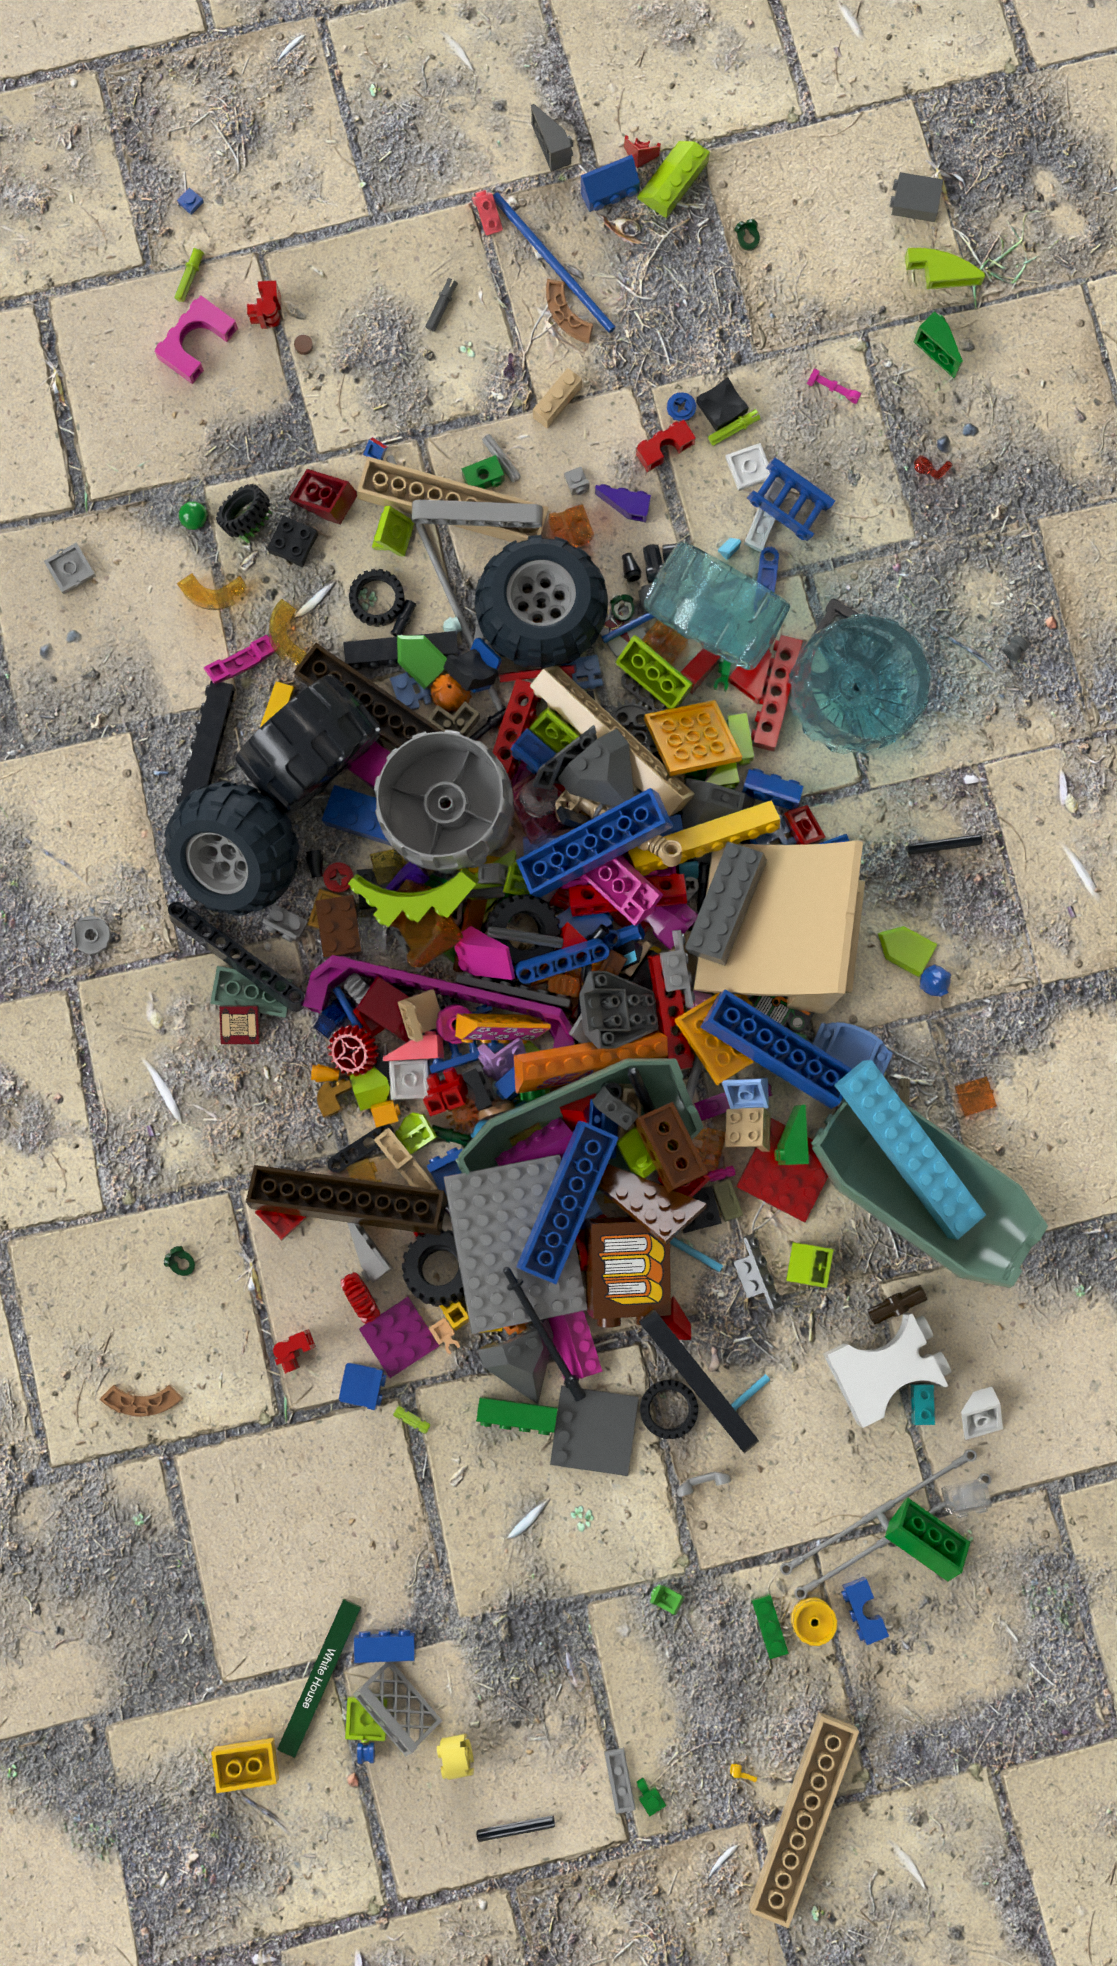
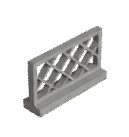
(388, 1722)

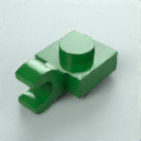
(724, 669)
(650, 1798)

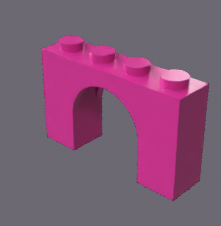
(200, 315)

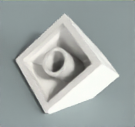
(981, 1414)

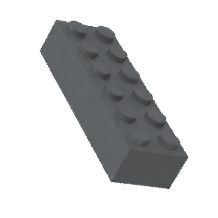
(726, 903)

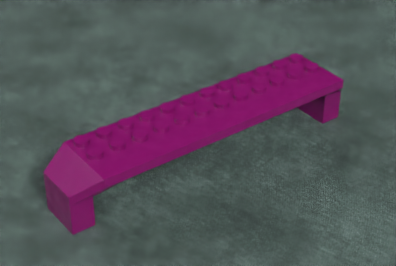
(337, 969)

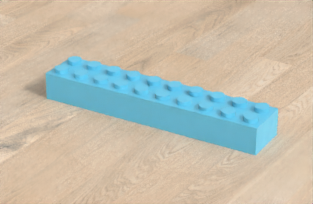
(910, 1149)

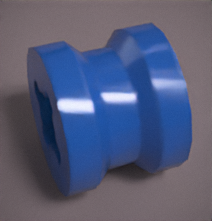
(366, 1753)

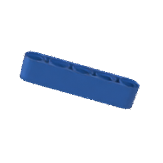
(570, 963)

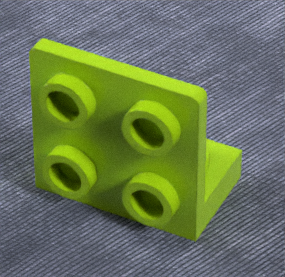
(635, 1153)

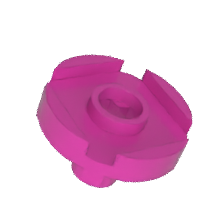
(445, 1021)

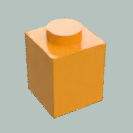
(385, 1113)

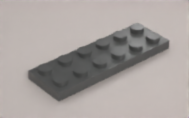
(522, 992)

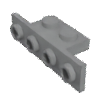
(675, 969)

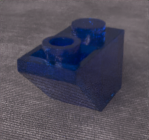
(332, 1018)

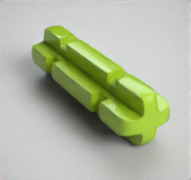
(411, 1419)

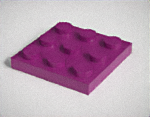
(399, 1337)

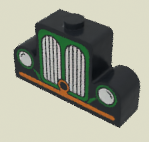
(777, 1009)

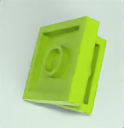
(393, 531)

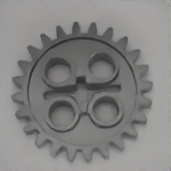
(632, 713)

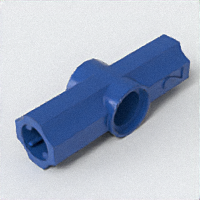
(624, 935)

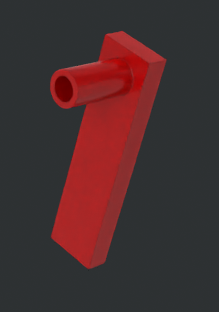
(530, 674)

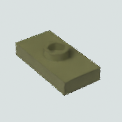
(727, 1200)

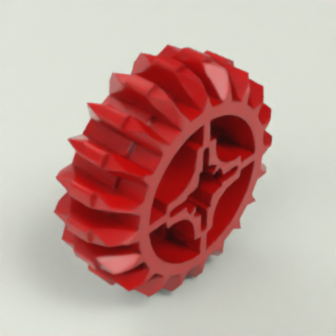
(345, 1041)
(360, 1297)

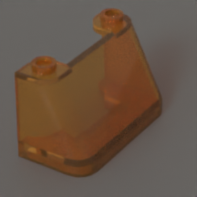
(430, 935)

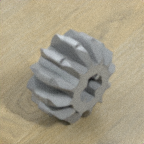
(356, 987)

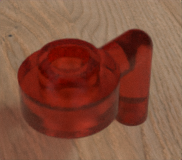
(924, 466)

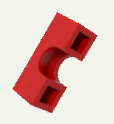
(677, 435)

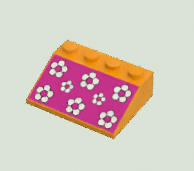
(498, 1027)

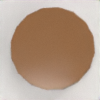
(493, 1111)

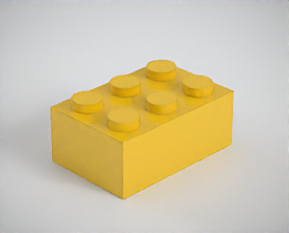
(245, 1765)

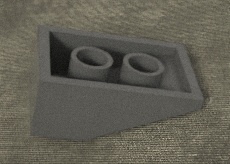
(552, 139)

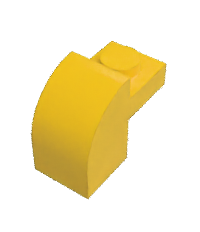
(456, 1315)

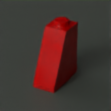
(700, 668)
(751, 681)

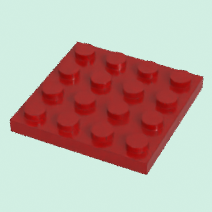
(783, 1186)

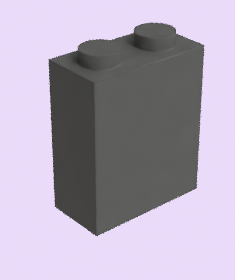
(916, 197)

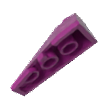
(671, 918)

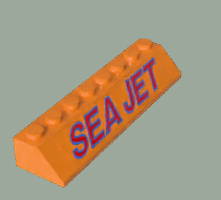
(570, 1063)

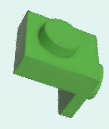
(666, 1598)

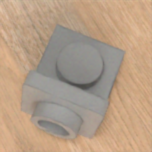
(577, 481)
(492, 873)

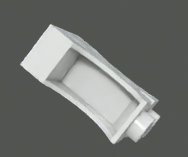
(874, 1375)

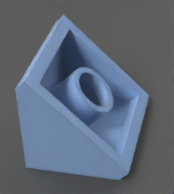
(747, 1093)

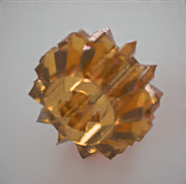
(564, 985)
(455, 1114)

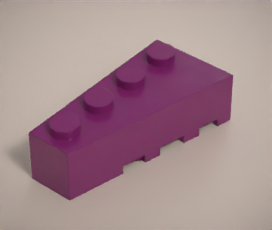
(542, 1143)

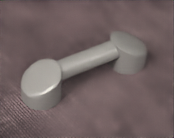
(686, 1487)

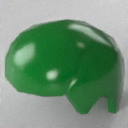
(193, 515)

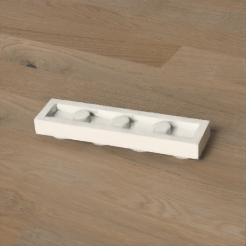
(763, 521)

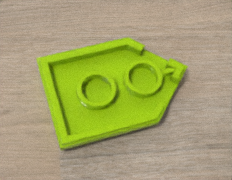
(906, 949)

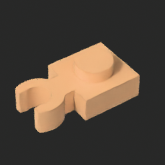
(442, 1333)

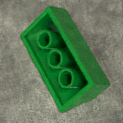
(928, 1540)

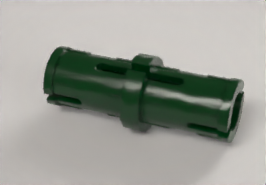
(451, 1135)

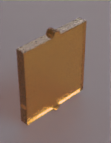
(975, 1096)

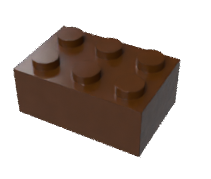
(339, 927)

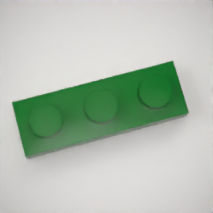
(769, 1626)

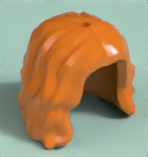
(449, 698)

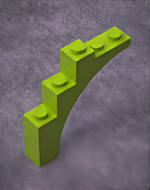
(727, 774)
(415, 905)

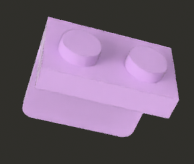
(500, 1063)

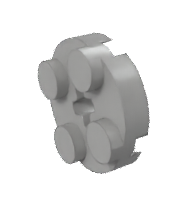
(83, 927)

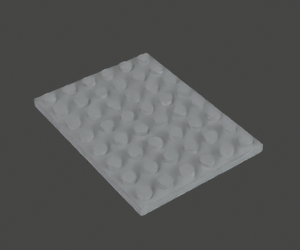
(491, 1223)

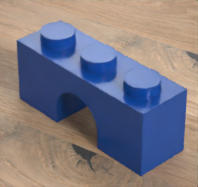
(857, 1594)

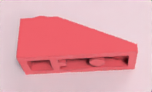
(428, 1048)

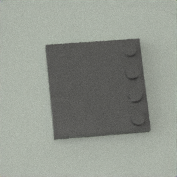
(594, 1431)

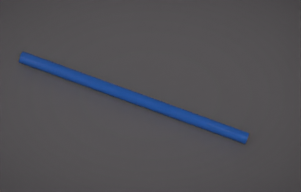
(554, 263)

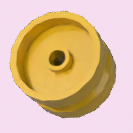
(819, 1632)

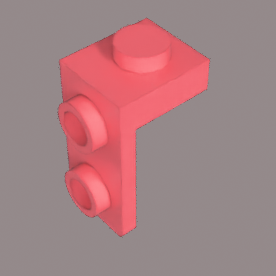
(487, 212)

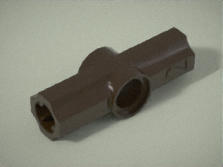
(897, 1304)

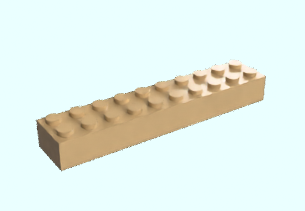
(399, 486)
(583, 712)
(803, 1820)

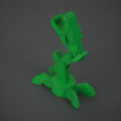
(531, 1095)

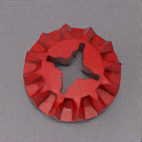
(330, 873)

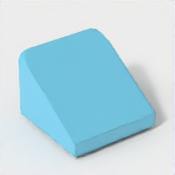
(729, 547)
(689, 869)

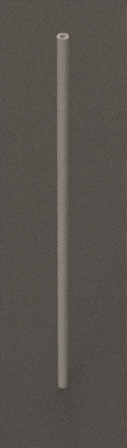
(450, 595)

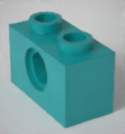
(922, 1404)

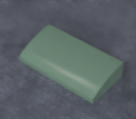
(235, 989)

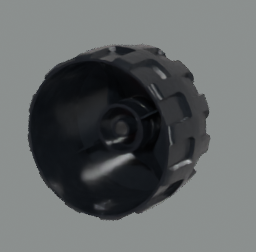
(308, 744)

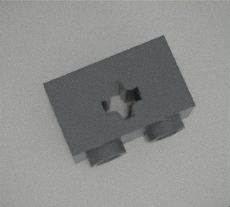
(615, 1108)

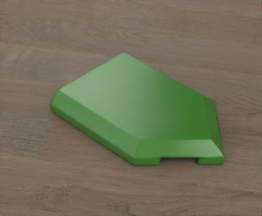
(420, 658)

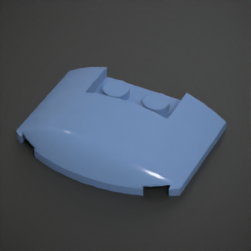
(852, 1045)

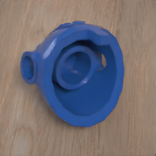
(935, 981)

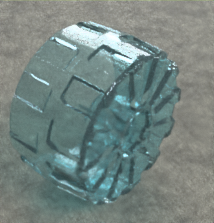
(716, 606)
(883, 664)

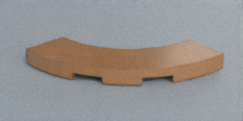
(562, 314)
(141, 1405)

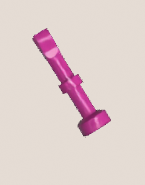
(852, 395)

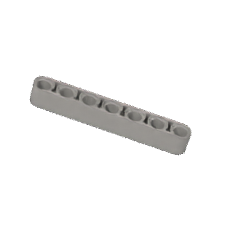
(477, 513)

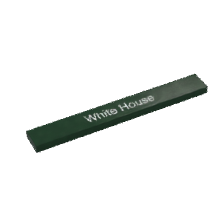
(319, 1678)

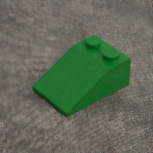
(939, 344)
(793, 1144)

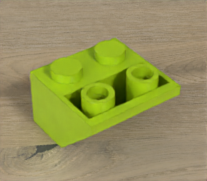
(809, 1265)

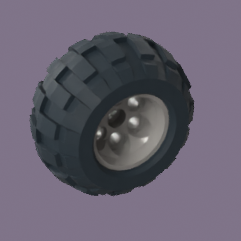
(528, 566)
(231, 848)

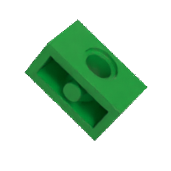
(487, 466)

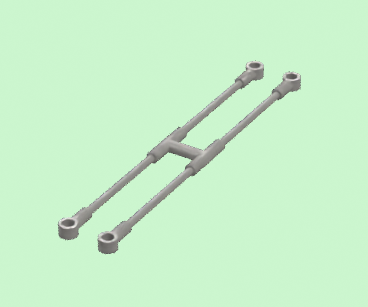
(876, 1513)

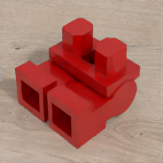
(266, 309)
(445, 1093)
(286, 1349)

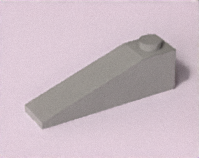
(369, 1255)

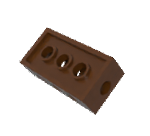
(678, 1138)

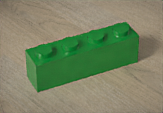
(516, 1414)

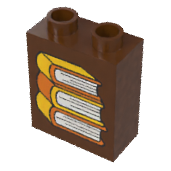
(625, 1271)

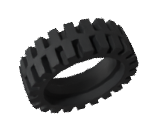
(249, 518)
(367, 577)
(690, 1420)

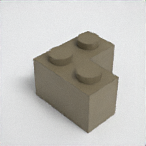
(461, 721)

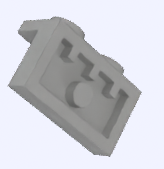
(285, 923)

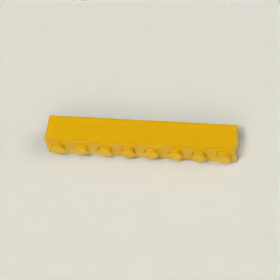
(712, 836)

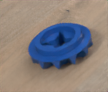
(679, 399)

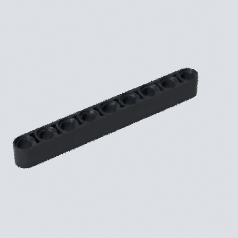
(239, 964)
(698, 1381)

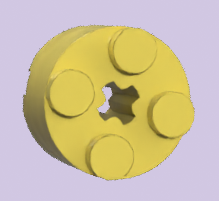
(456, 1757)

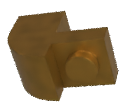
(327, 1097)

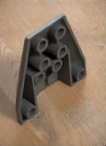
(710, 803)
(616, 1010)

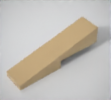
(403, 1160)

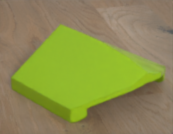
(515, 882)
(370, 1088)
(415, 1132)

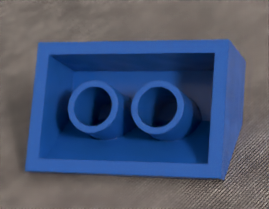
(610, 183)
(774, 788)

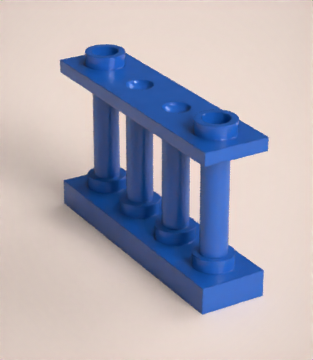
(799, 483)
(457, 1058)

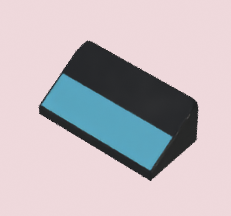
(632, 951)

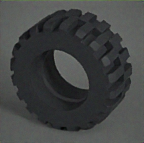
(538, 910)
(413, 1274)

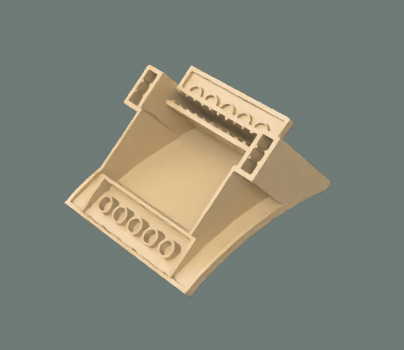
(797, 928)

